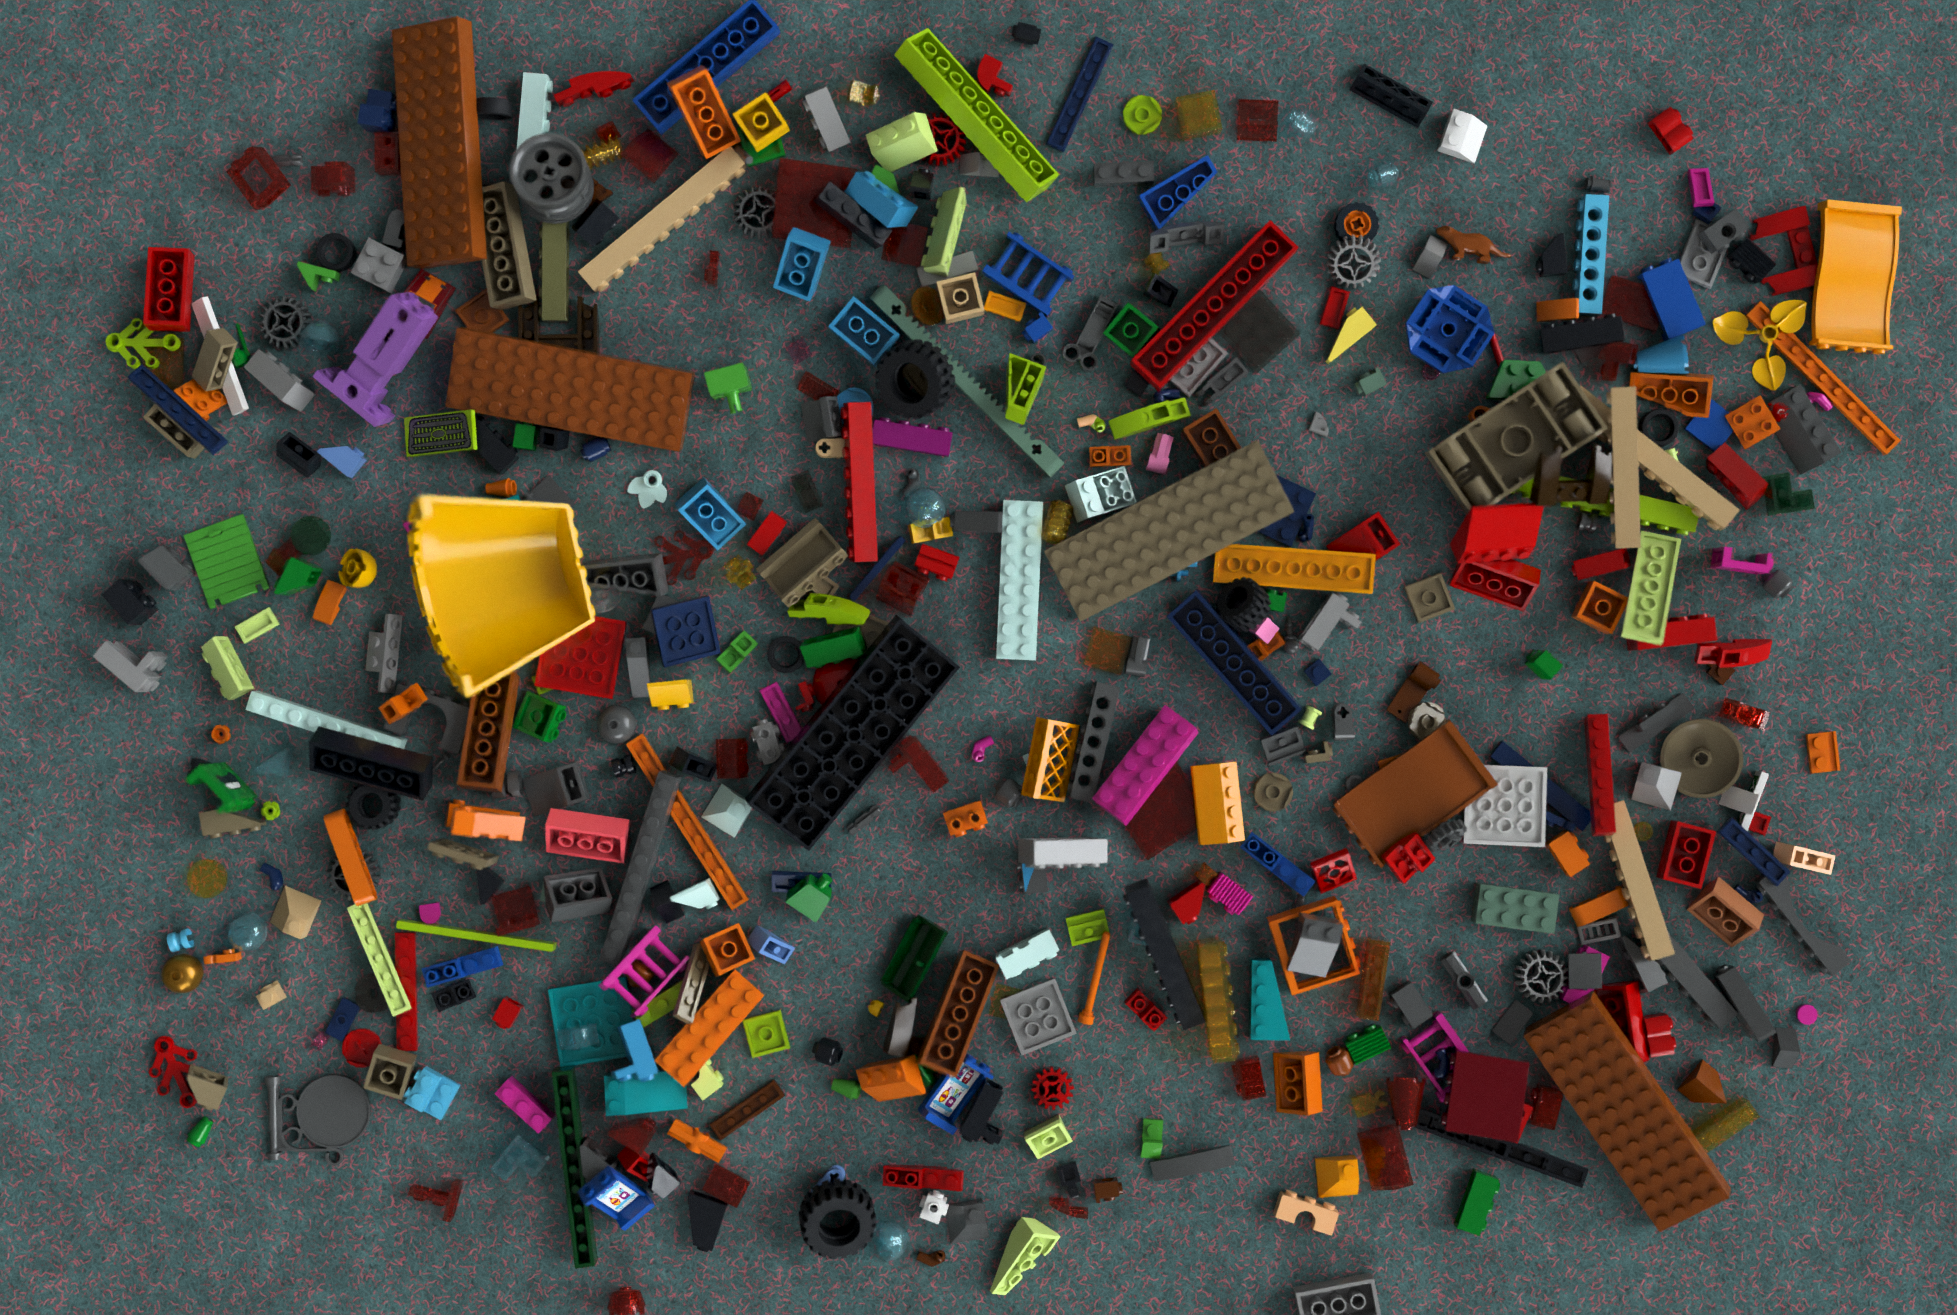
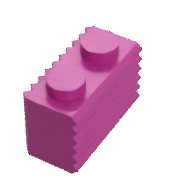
(1228, 893)

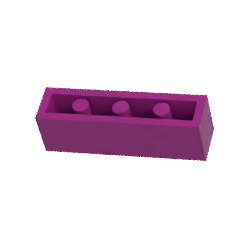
(912, 438)

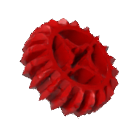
(948, 154)

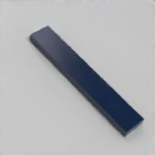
(1079, 94)
(177, 409)
(1555, 797)

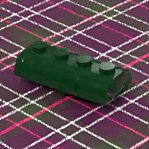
(913, 957)

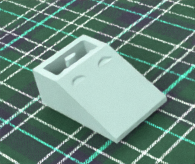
(1100, 494)

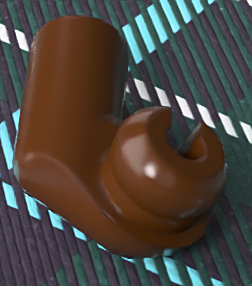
(932, 1259)

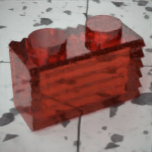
(1249, 1078)
(1545, 1106)

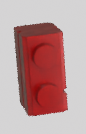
(937, 562)

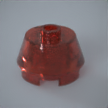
(626, 1302)

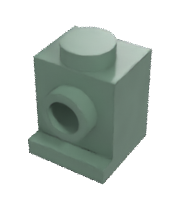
(1370, 382)

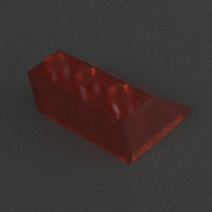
(1385, 1158)

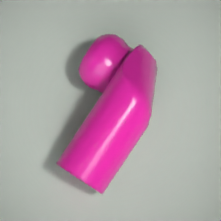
(1821, 399)
(979, 748)

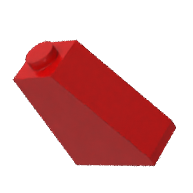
(1601, 563)

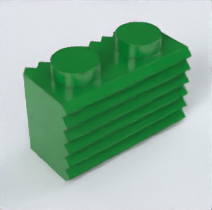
(1543, 664)
(1367, 1043)

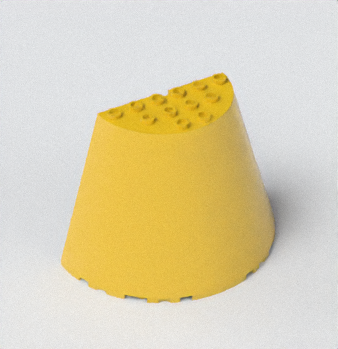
(496, 582)

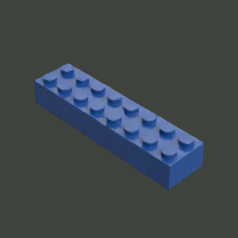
(720, 52)

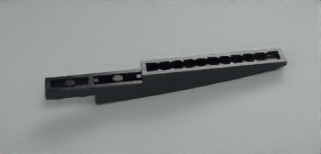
(1521, 1153)

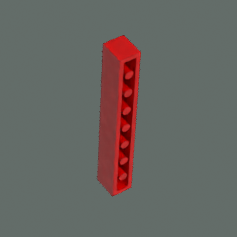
(859, 481)

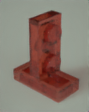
(439, 1197)

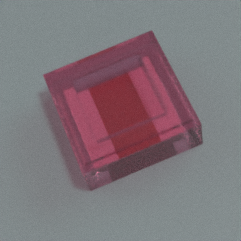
(799, 351)

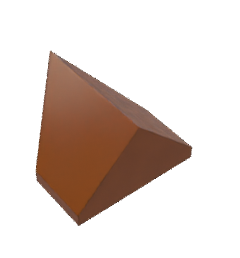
(1703, 1085)

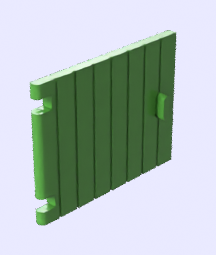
(226, 563)

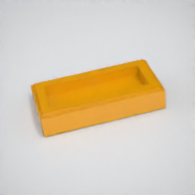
(1004, 306)

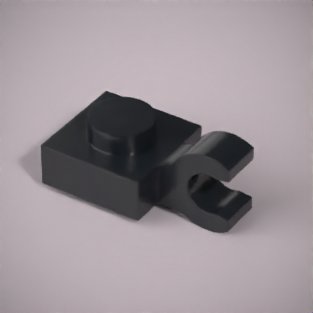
(1069, 1176)

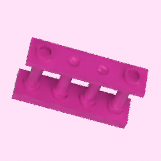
(625, 967)
(1451, 1039)

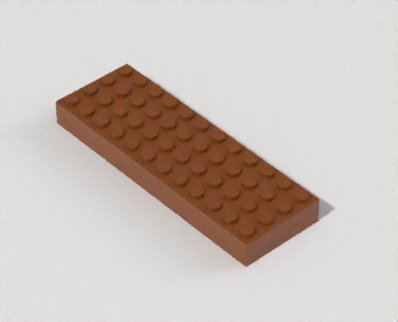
(439, 143)
(570, 389)
(1627, 1112)

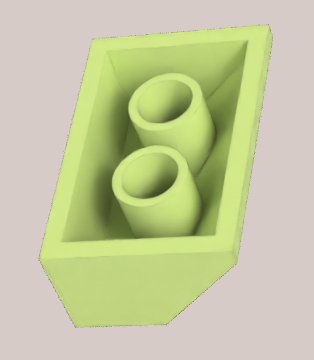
(902, 142)
(226, 667)

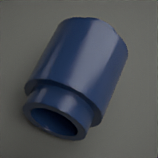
(595, 449)

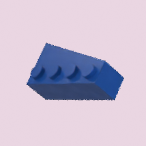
(1163, 200)

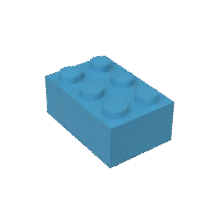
(801, 264)
(864, 331)

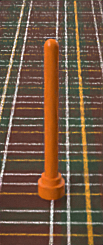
(1086, 1015)

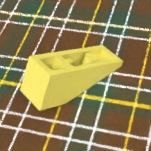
(1352, 330)

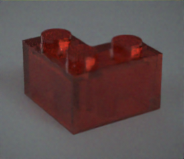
(333, 178)

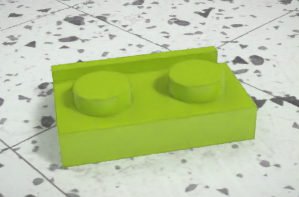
(1087, 927)

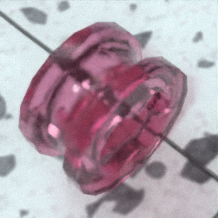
(1430, 377)
(320, 1040)

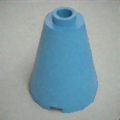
(1664, 358)

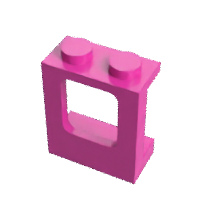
(1722, 560)

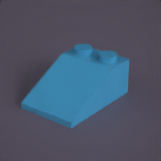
(710, 513)

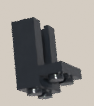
(977, 1117)

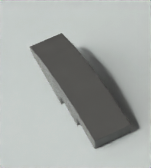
(1192, 1163)

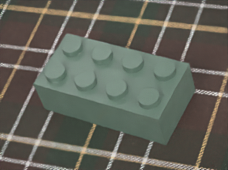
(1515, 908)

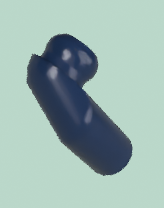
(1165, 394)

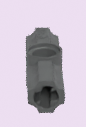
(1469, 990)

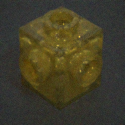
(740, 571)

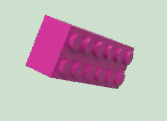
(1145, 765)

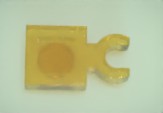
(1365, 1104)

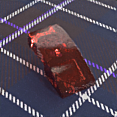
(1062, 1205)

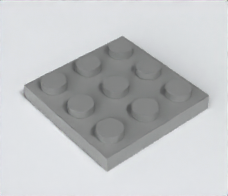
(1038, 1016)

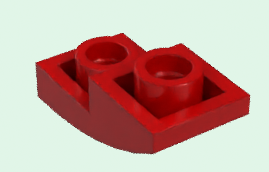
(767, 533)
(1145, 1010)

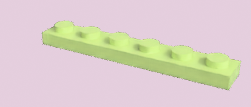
(379, 959)

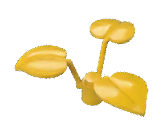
(1788, 317)

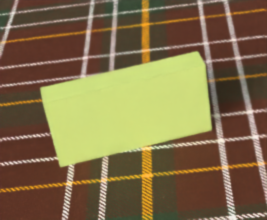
(257, 625)

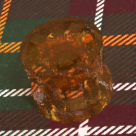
(1205, 874)

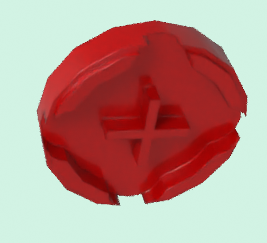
(360, 1046)

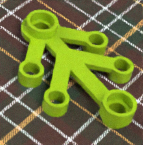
(139, 343)

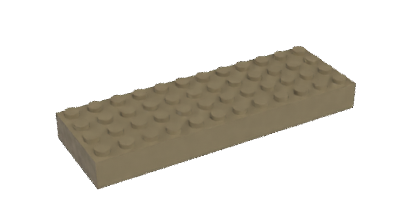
(1169, 530)

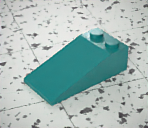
(639, 1097)

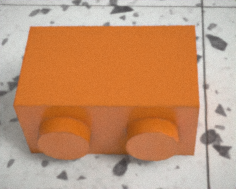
(1567, 853)

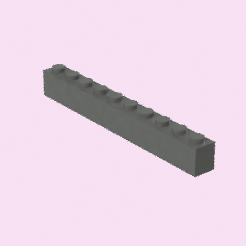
(640, 867)

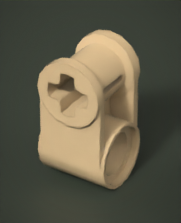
(835, 451)

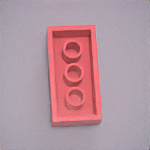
(587, 835)

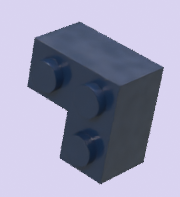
(378, 111)

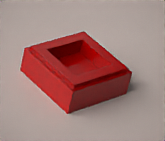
(1759, 823)

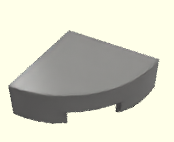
(1319, 425)

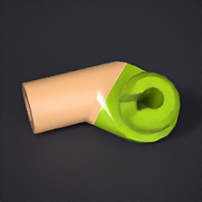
(1093, 421)

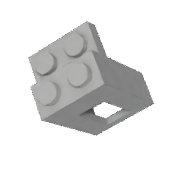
(1324, 620)
(134, 672)

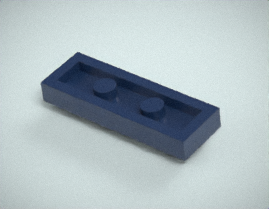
(784, 880)

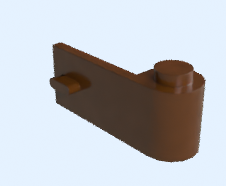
(1413, 690)

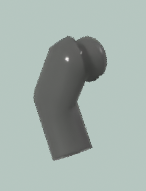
(913, 481)

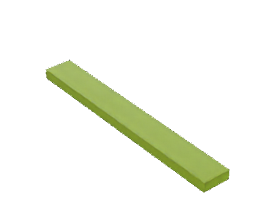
(476, 935)

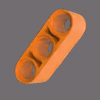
(1599, 907)

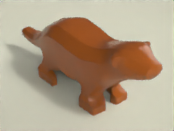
(1470, 244)

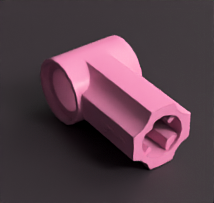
(1159, 458)

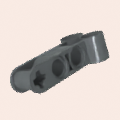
(1091, 334)

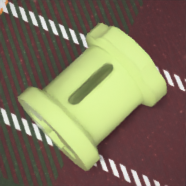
(1309, 717)

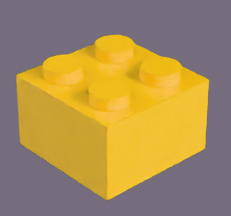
(761, 122)

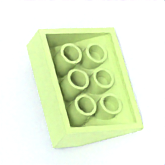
(945, 232)

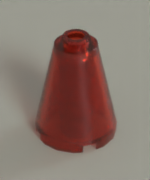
(1406, 1100)

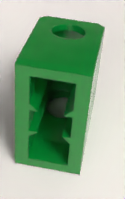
(810, 895)

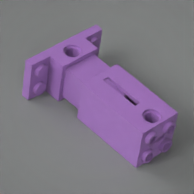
(380, 355)

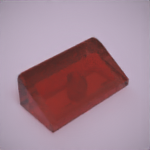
(816, 387)

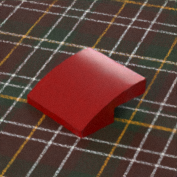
(1407, 857)

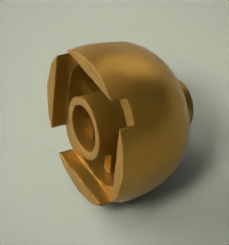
(182, 973)

